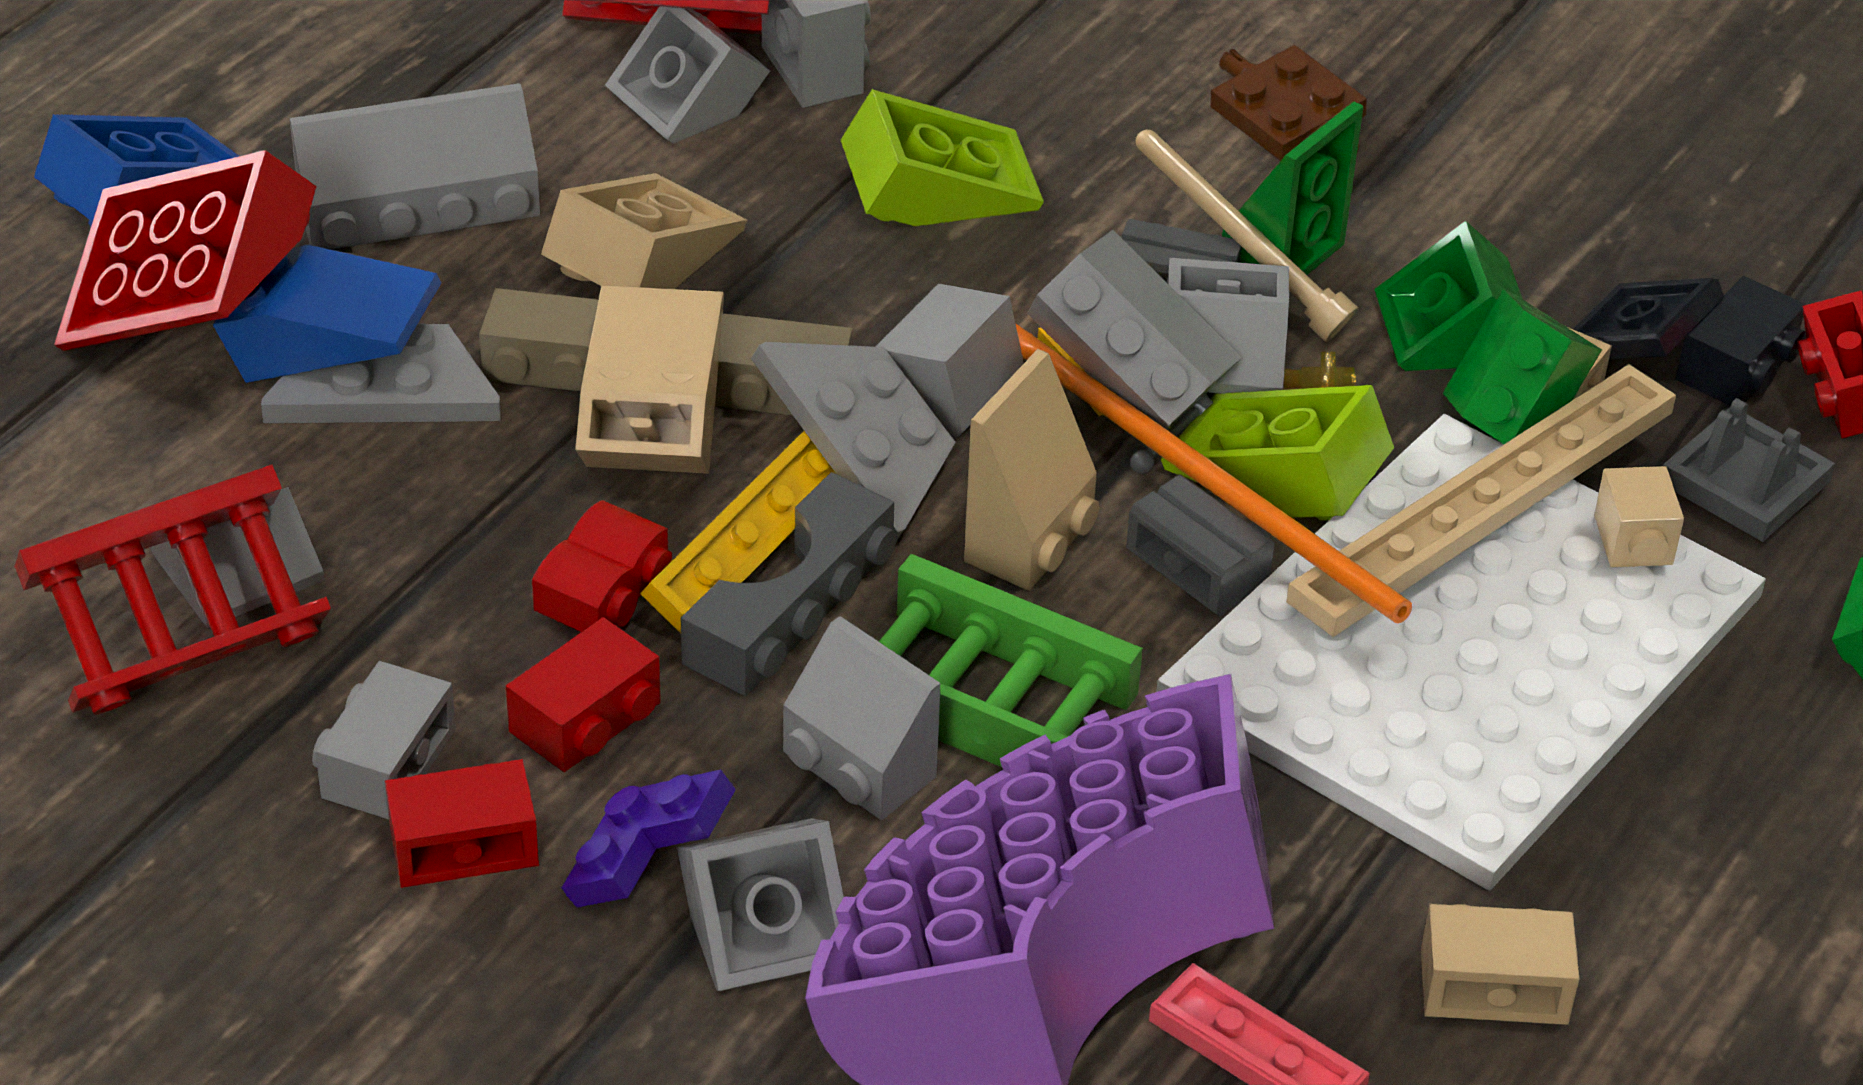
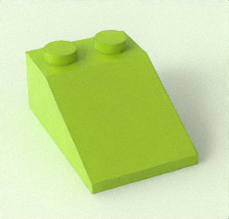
(935, 164)
(1295, 446)

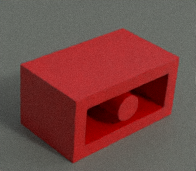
(583, 694)
(462, 823)

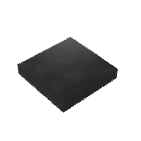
(1650, 316)

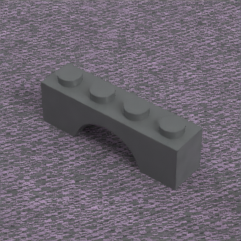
(747, 629)

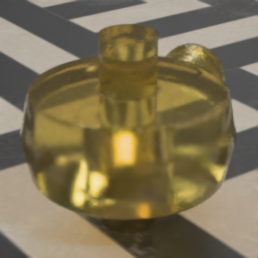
(1320, 377)

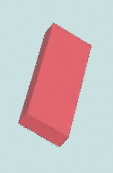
(1246, 1035)

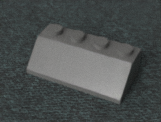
(417, 166)

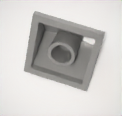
(957, 351)
(236, 564)

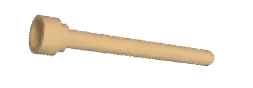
(1325, 309)

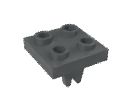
(1748, 472)

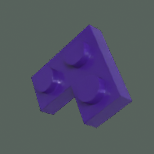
(637, 824)

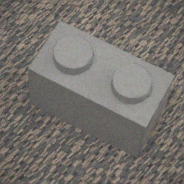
(387, 732)

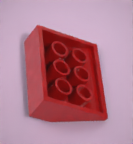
(183, 247)

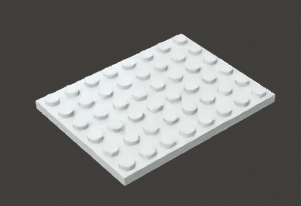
(1496, 688)

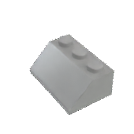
(1132, 331)

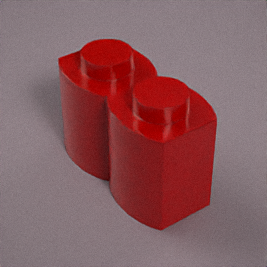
(600, 568)

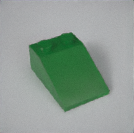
(1309, 194)

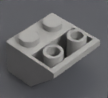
(1247, 309)

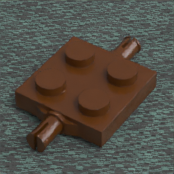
(1281, 98)

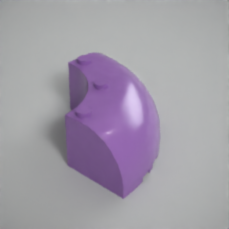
(1047, 898)

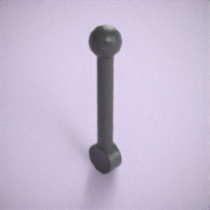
(1143, 460)

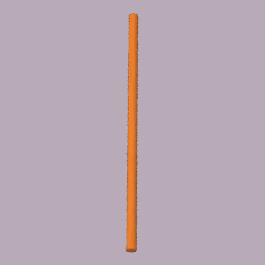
(1223, 485)

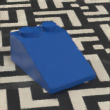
(107, 151)
(325, 313)

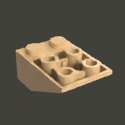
(651, 380)

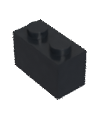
(1742, 342)

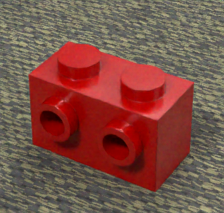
(1836, 356)

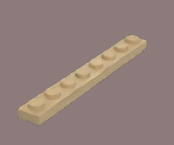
(1487, 494)

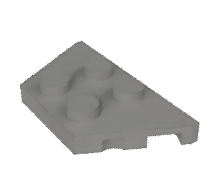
(425, 383)
(861, 417)

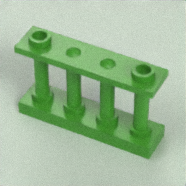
(1016, 632)

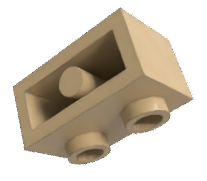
(1489, 958)

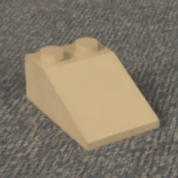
(637, 232)
(1027, 478)

